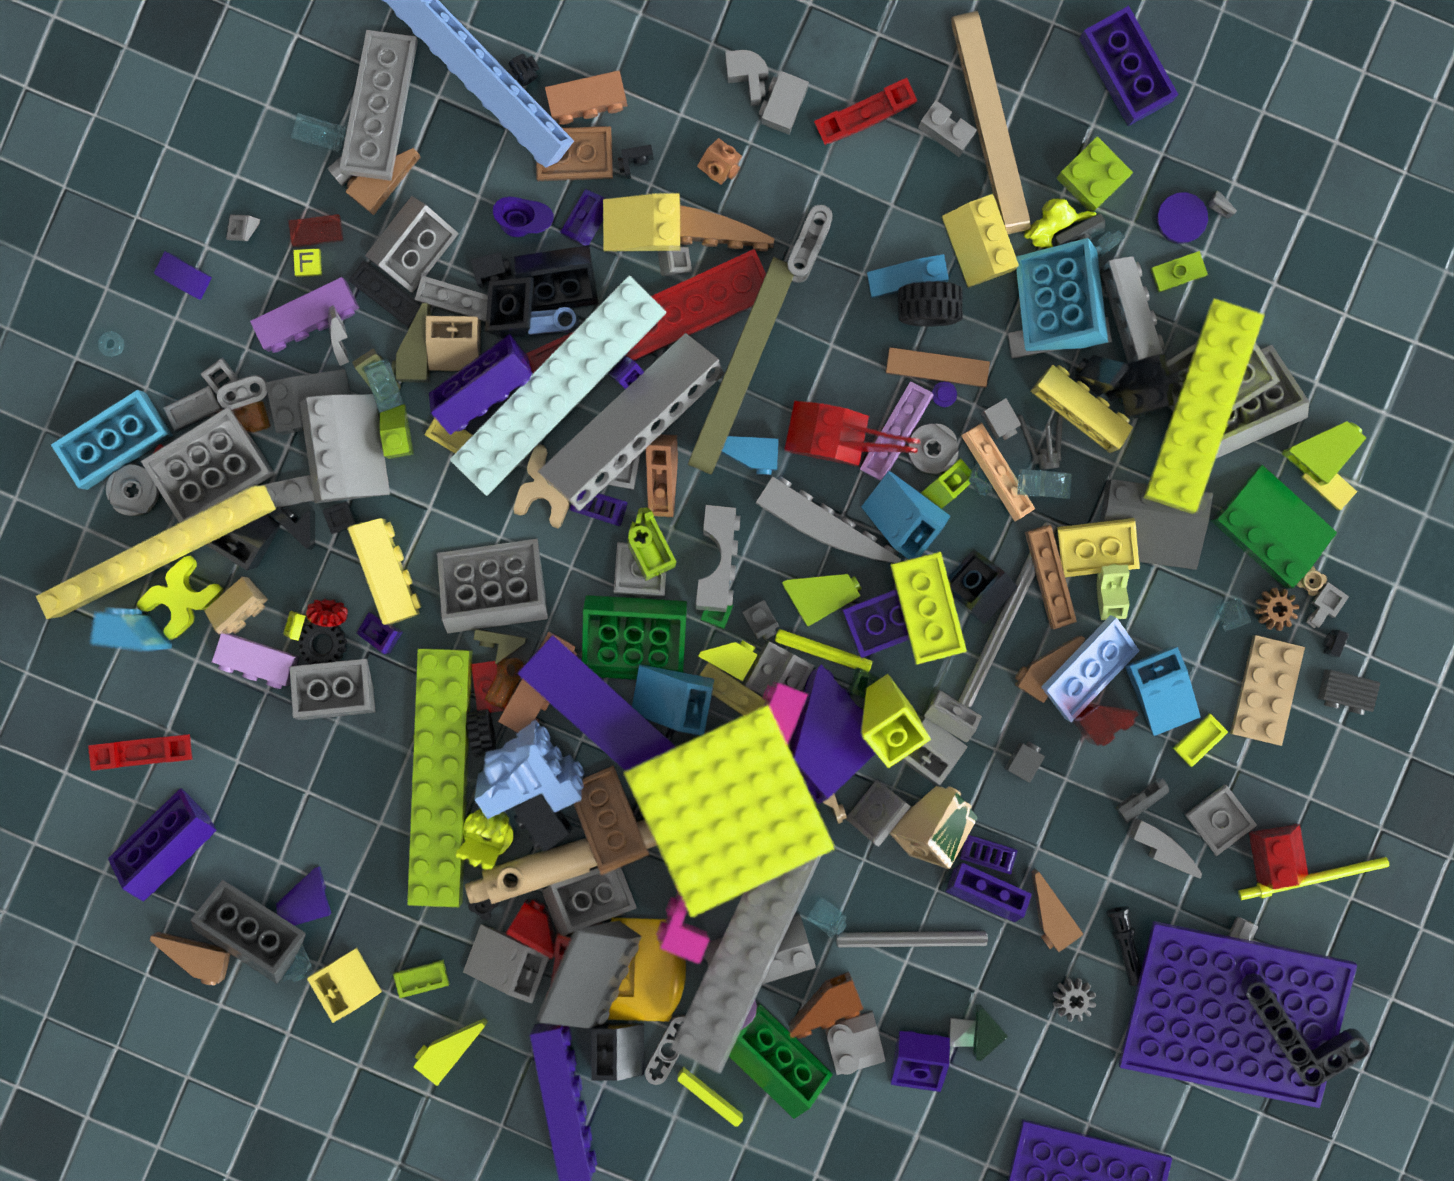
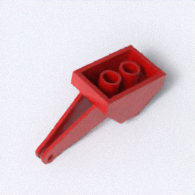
(835, 434)

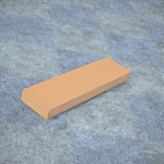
(997, 471)

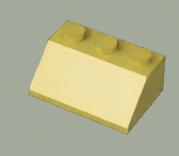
(980, 241)

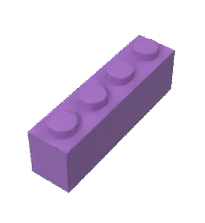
(304, 315)

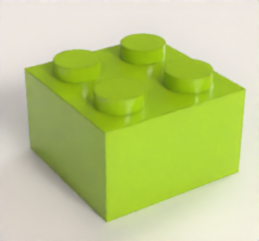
(1094, 175)

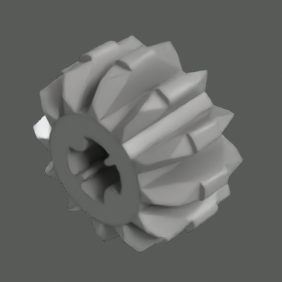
(1079, 991)

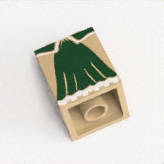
(936, 827)

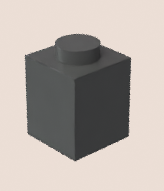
(1025, 761)

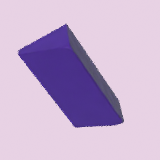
(584, 218)

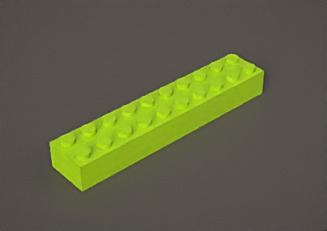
(439, 777)

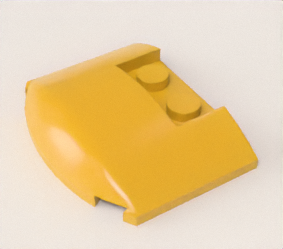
(653, 980)

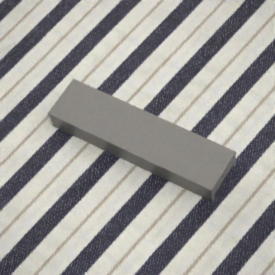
(632, 417)

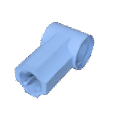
(549, 321)

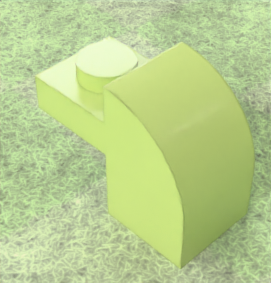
(1112, 591)

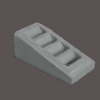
(207, 375)

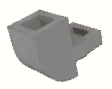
(750, 67)

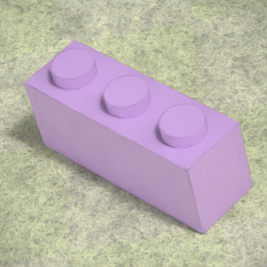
(254, 660)

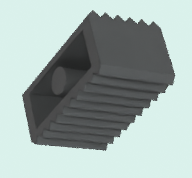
(1349, 691)

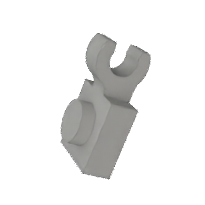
(1328, 602)

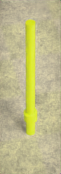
(1263, 891)

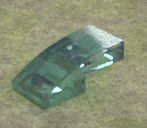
(1044, 484)

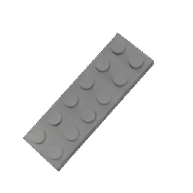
(378, 105)

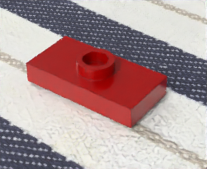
(483, 677)

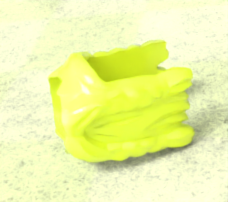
(485, 851)

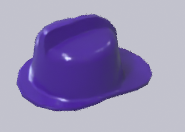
(522, 216)

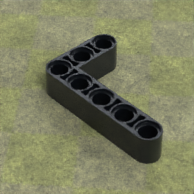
(1292, 1039)

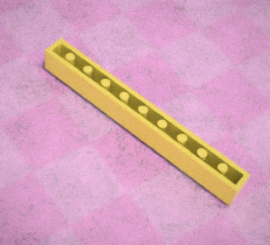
(156, 552)

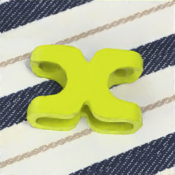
(180, 597)

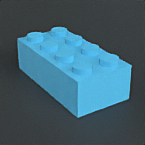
(111, 440)

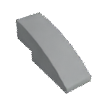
(1164, 848)

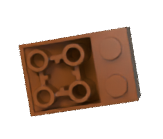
(832, 1001)

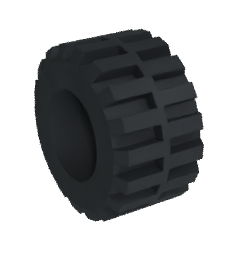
(930, 303)

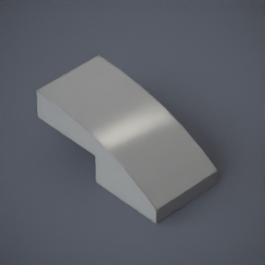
(337, 333)

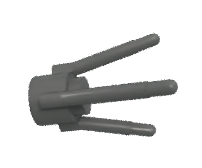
(1048, 457)

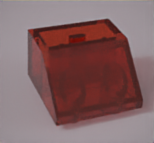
(1100, 722)

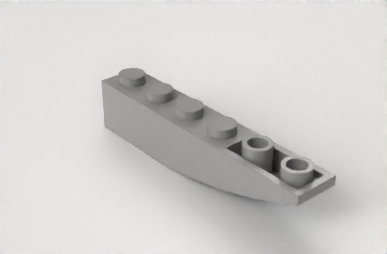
(819, 523)

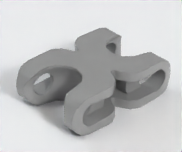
(809, 242)

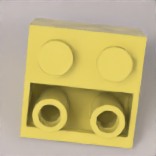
(344, 985)

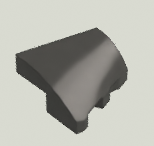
(1138, 803)

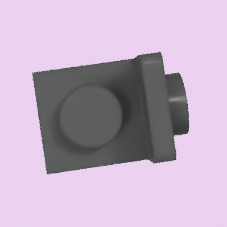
(761, 620)

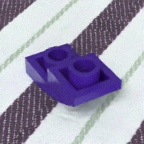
(182, 275)

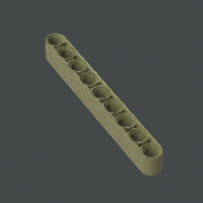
(741, 366)

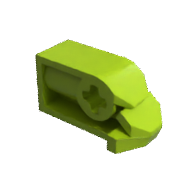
(654, 555)

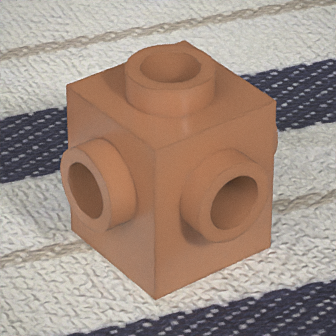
(720, 162)

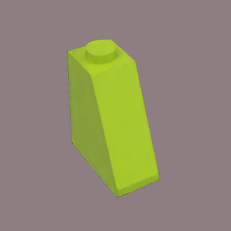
(1327, 452)
(821, 595)

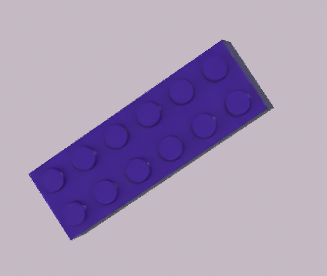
(562, 1102)

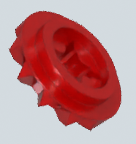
(326, 613)

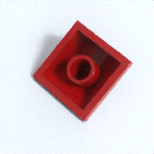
(534, 928)

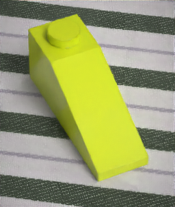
(444, 1052)

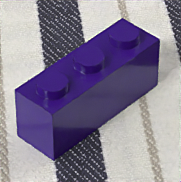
(988, 892)

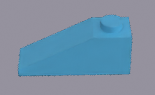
(891, 278)
(753, 453)

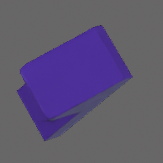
(626, 372)

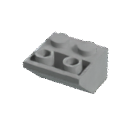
(937, 756)

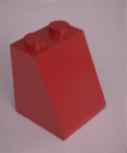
(1279, 856)

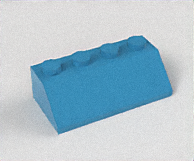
(128, 630)

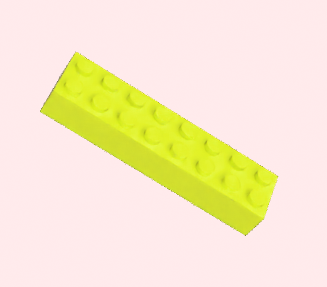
(1204, 406)

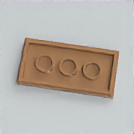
(609, 822)

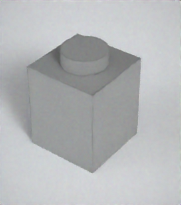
(1001, 420)

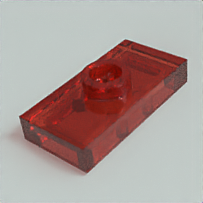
(316, 230)

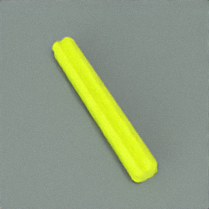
(822, 650)

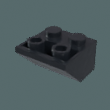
(248, 543)
(617, 1051)

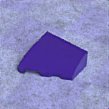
(306, 900)

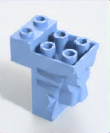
(526, 769)

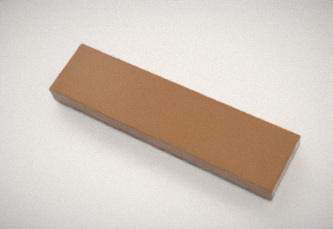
(937, 367)
(1050, 576)

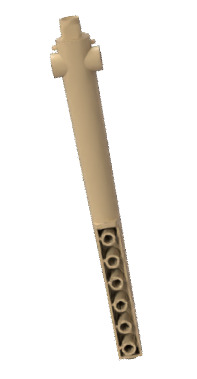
(558, 865)

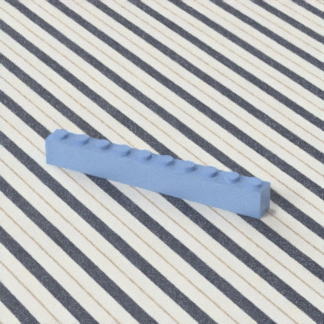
(485, 78)

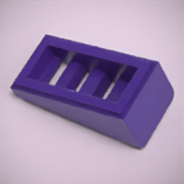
(618, 513)
(1009, 862)

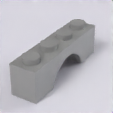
(719, 527)

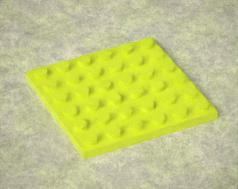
(729, 810)

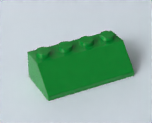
(779, 1063)

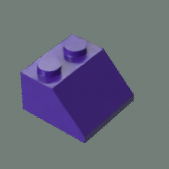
(920, 1061)

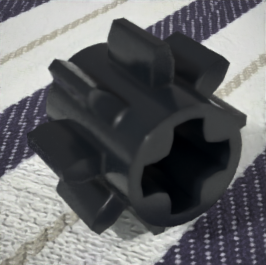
(523, 69)

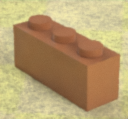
(586, 97)

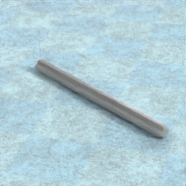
(999, 631)

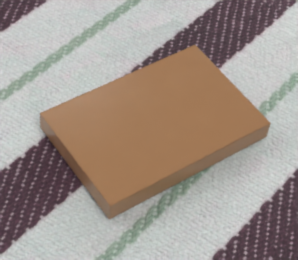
(585, 159)

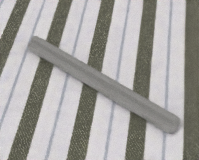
(912, 939)

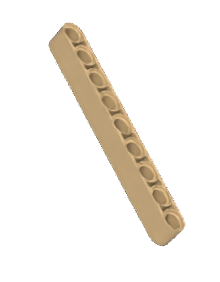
(990, 121)

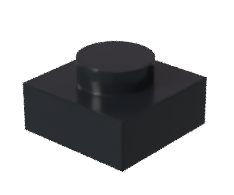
(339, 517)
(1335, 642)

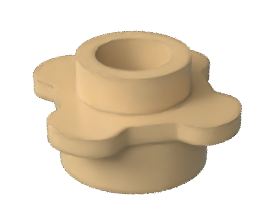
(1312, 588)

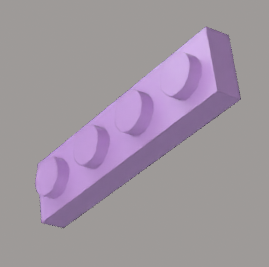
(900, 423)

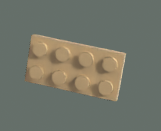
(1267, 690)

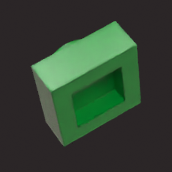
(716, 618)

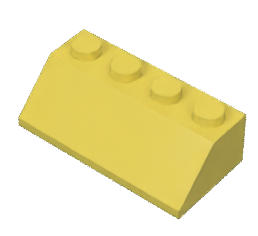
(1082, 409)
(385, 571)

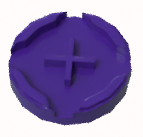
(1182, 218)

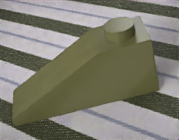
(411, 357)

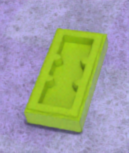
(1179, 271)
(421, 979)

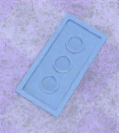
(1090, 668)

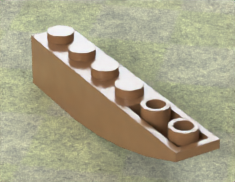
(714, 229)

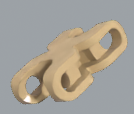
(541, 490)

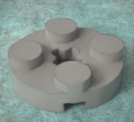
(947, 446)
(119, 497)

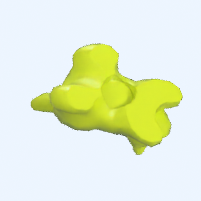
(1056, 216)

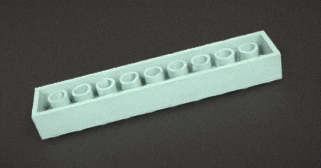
(558, 385)

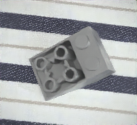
(506, 964)

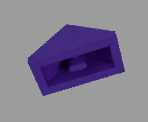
(379, 635)

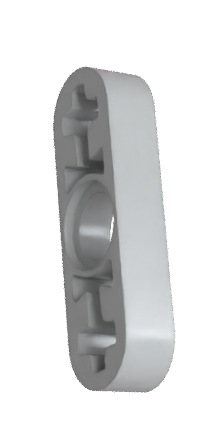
(653, 1063)

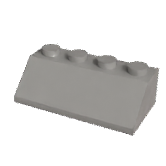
(1131, 309)
(791, 958)

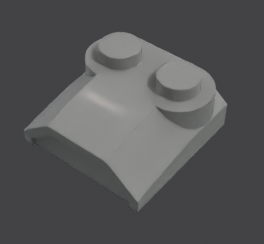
(855, 1043)

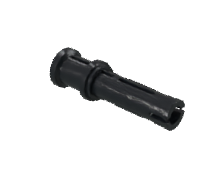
(1125, 932)

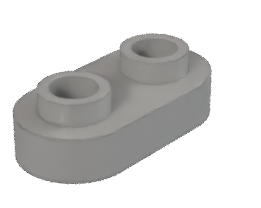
(243, 392)

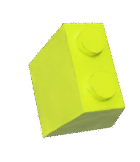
(891, 722)

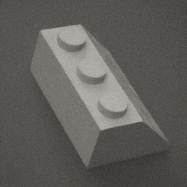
(412, 244)
(332, 689)

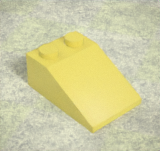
(642, 223)

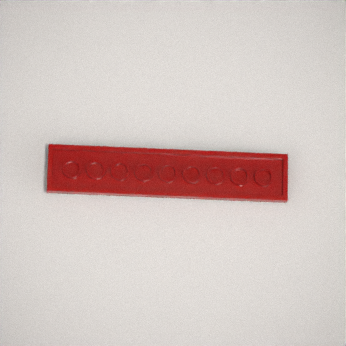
(690, 306)

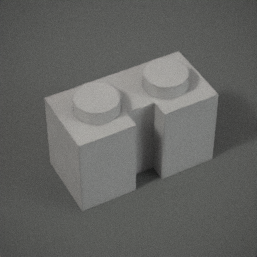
(784, 102)
(946, 131)

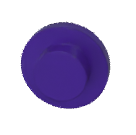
(944, 394)

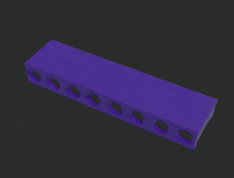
(593, 706)

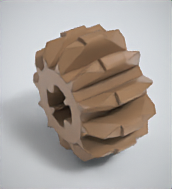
(1272, 600)

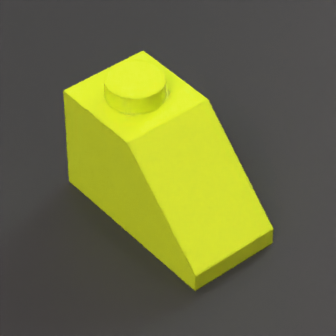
(731, 658)

